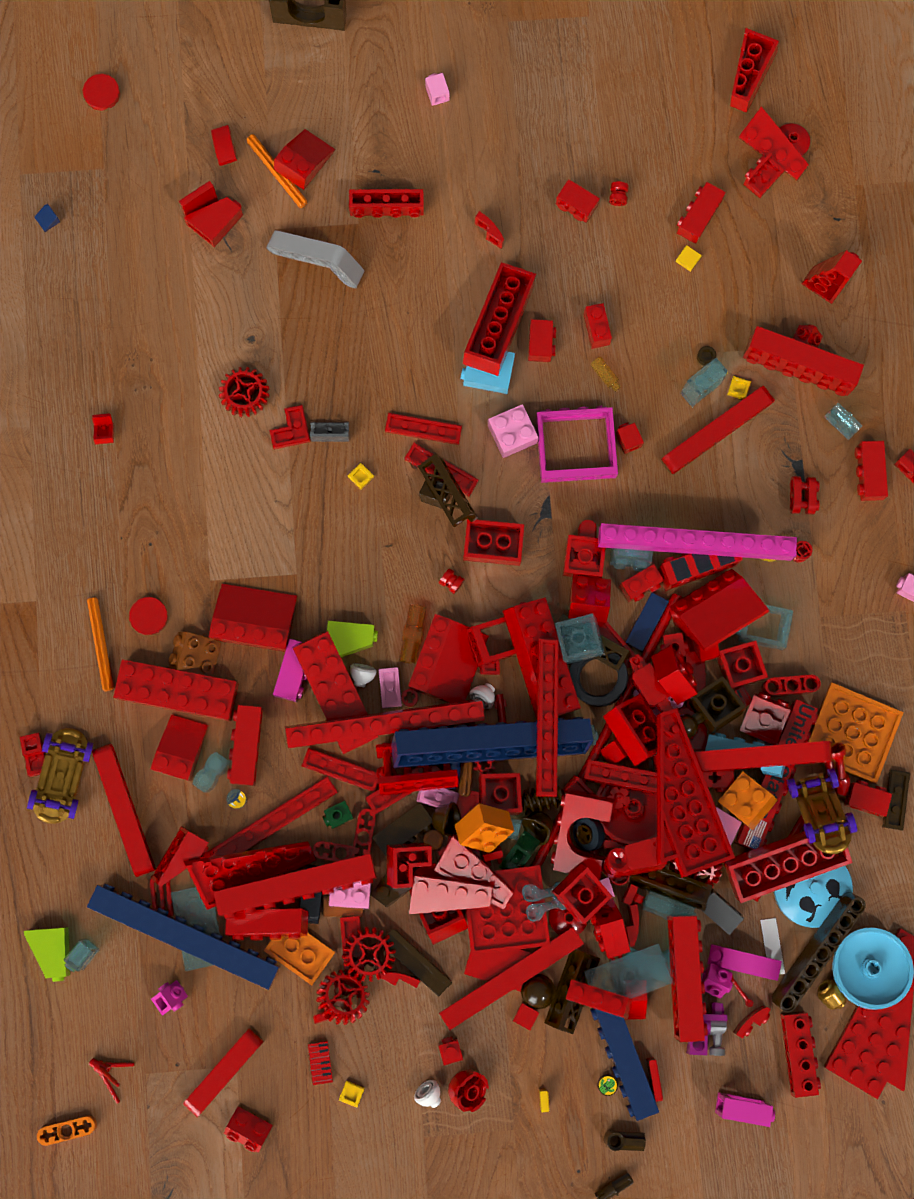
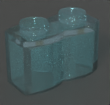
(208, 776)
(80, 955)

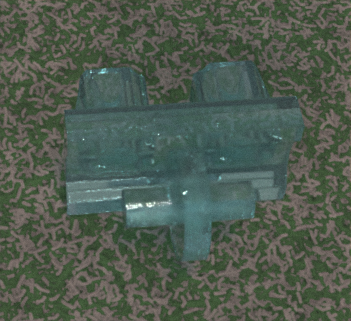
(843, 421)

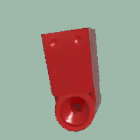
(632, 859)

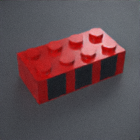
(693, 567)

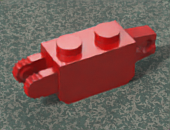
(646, 683)

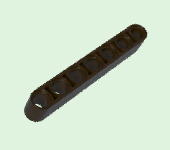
(827, 947)

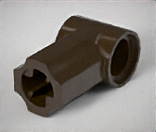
(627, 1140)

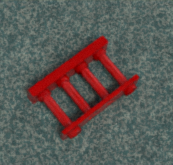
(412, 782)

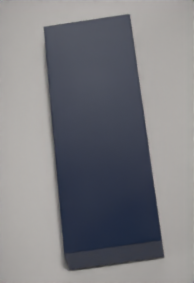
(646, 622)

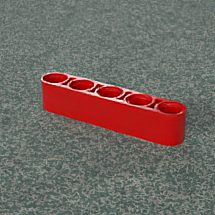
(223, 1072)

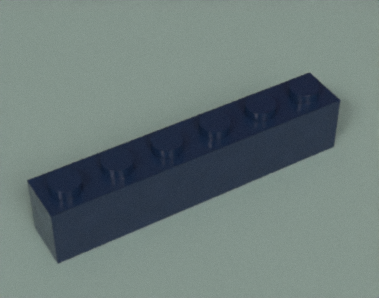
(627, 1064)

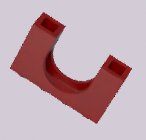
(578, 806)

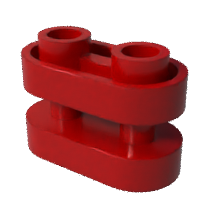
(811, 488)

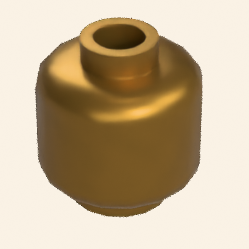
(831, 995)

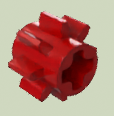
(486, 769)

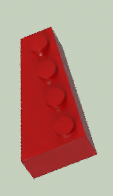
(754, 62)

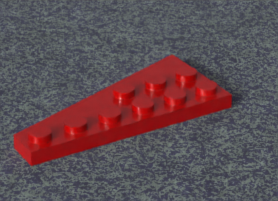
(245, 867)

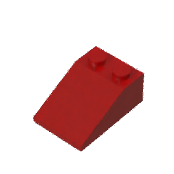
(302, 158)
(179, 748)
(184, 847)
(443, 924)

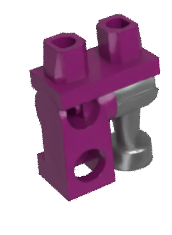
(716, 1026)

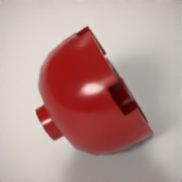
(468, 1090)

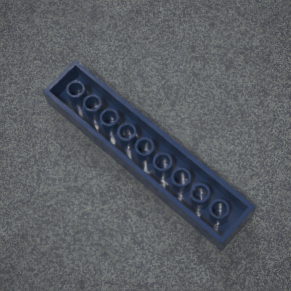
(484, 742)

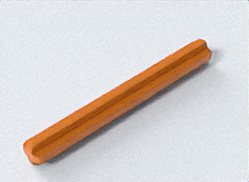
(268, 160)
(100, 644)

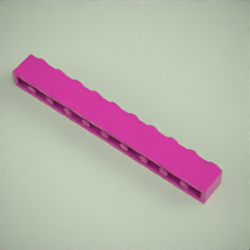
(697, 542)

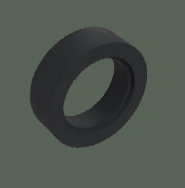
(603, 700)

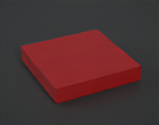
(198, 198)

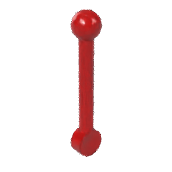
(748, 1002)

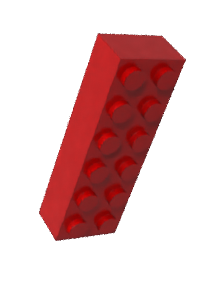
(499, 319)
(803, 361)
(526, 625)
(331, 683)
(176, 690)
(779, 866)
(686, 977)

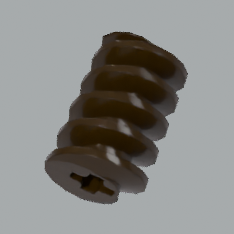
(532, 801)

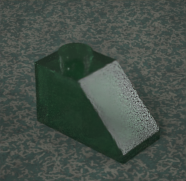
(520, 852)

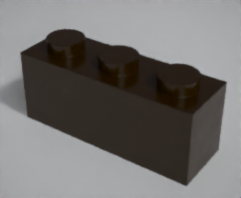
(404, 828)

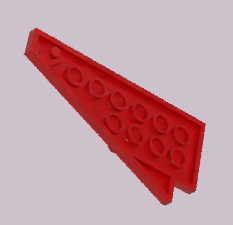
(685, 810)
(876, 1042)

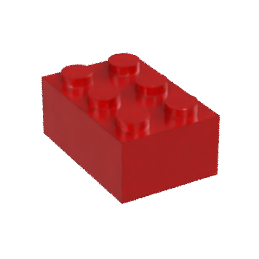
(493, 542)
(634, 728)

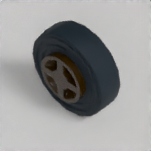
(588, 834)

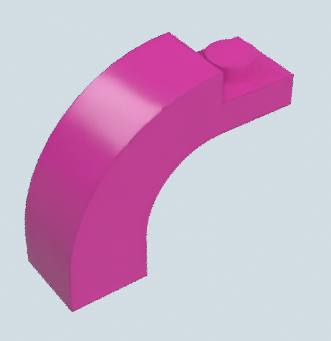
(744, 962)

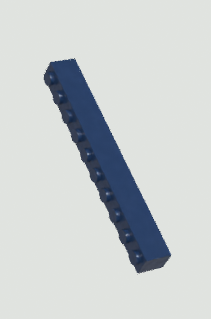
(184, 936)

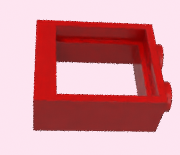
(478, 645)

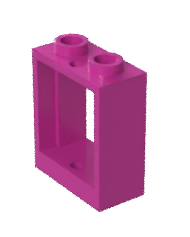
(744, 1109)

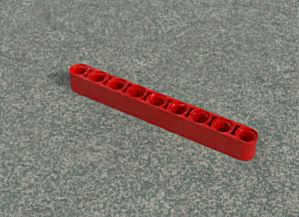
(763, 756)

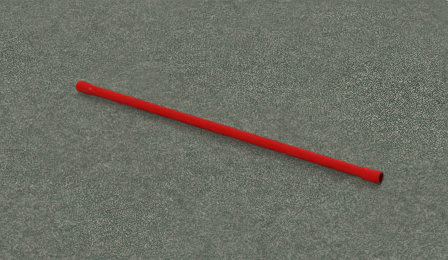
(606, 731)

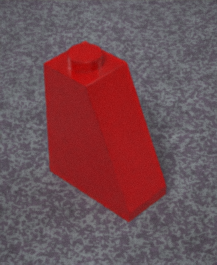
(215, 220)

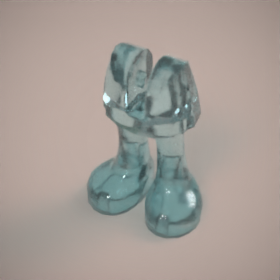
(536, 911)

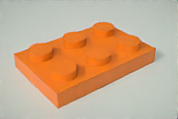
(302, 956)

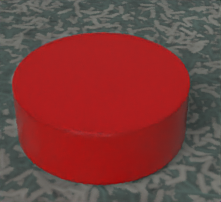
(319, 1018)

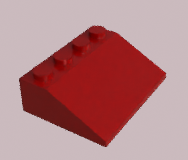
(718, 610)
(253, 617)
(445, 662)

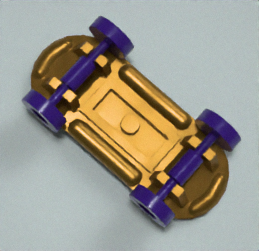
(60, 775)
(823, 815)

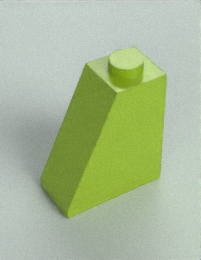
(351, 636)
(50, 949)

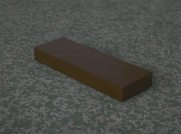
(898, 786)

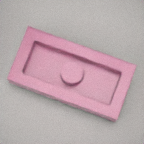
(390, 687)
(437, 797)

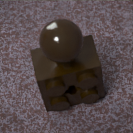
(707, 713)

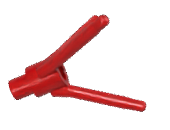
(103, 1070)

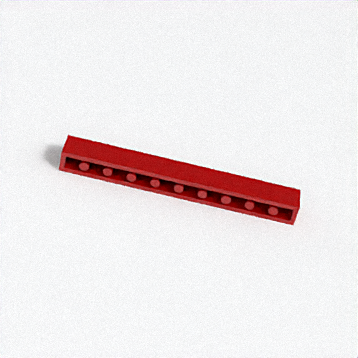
(384, 723)

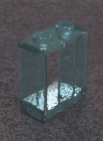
(705, 380)
(783, 632)

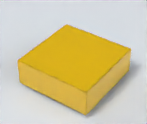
(688, 258)
(739, 388)
(360, 476)
(351, 1093)
(544, 1100)

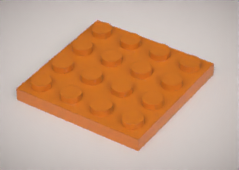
(859, 724)

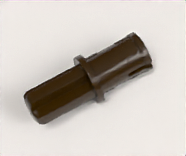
(615, 1187)

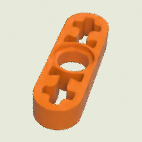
(51, 1128)

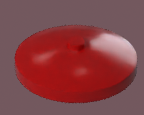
(632, 822)

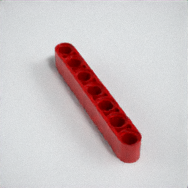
(718, 429)
(123, 810)

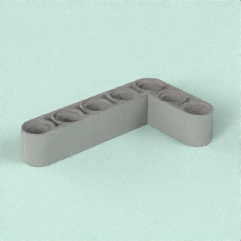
(317, 253)

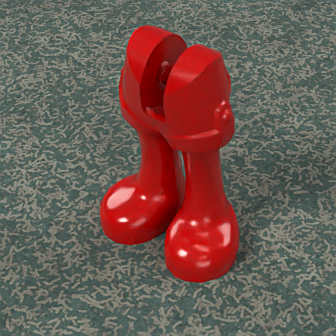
(838, 754)

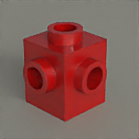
(808, 334)
(675, 640)

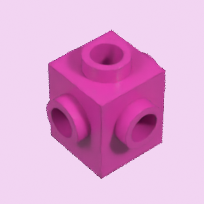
(717, 980)
(169, 997)

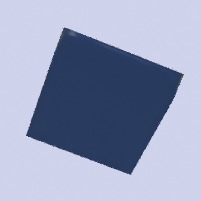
(46, 218)

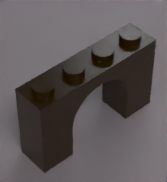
(328, 16)

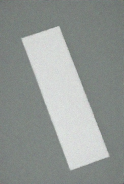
(772, 941)

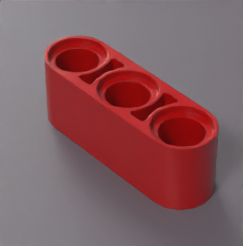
(799, 682)

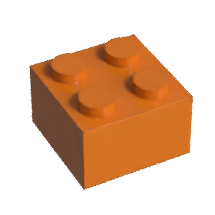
(747, 800)
(484, 828)

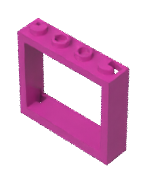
(581, 413)

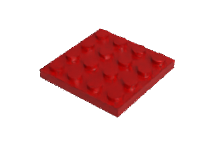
(509, 929)

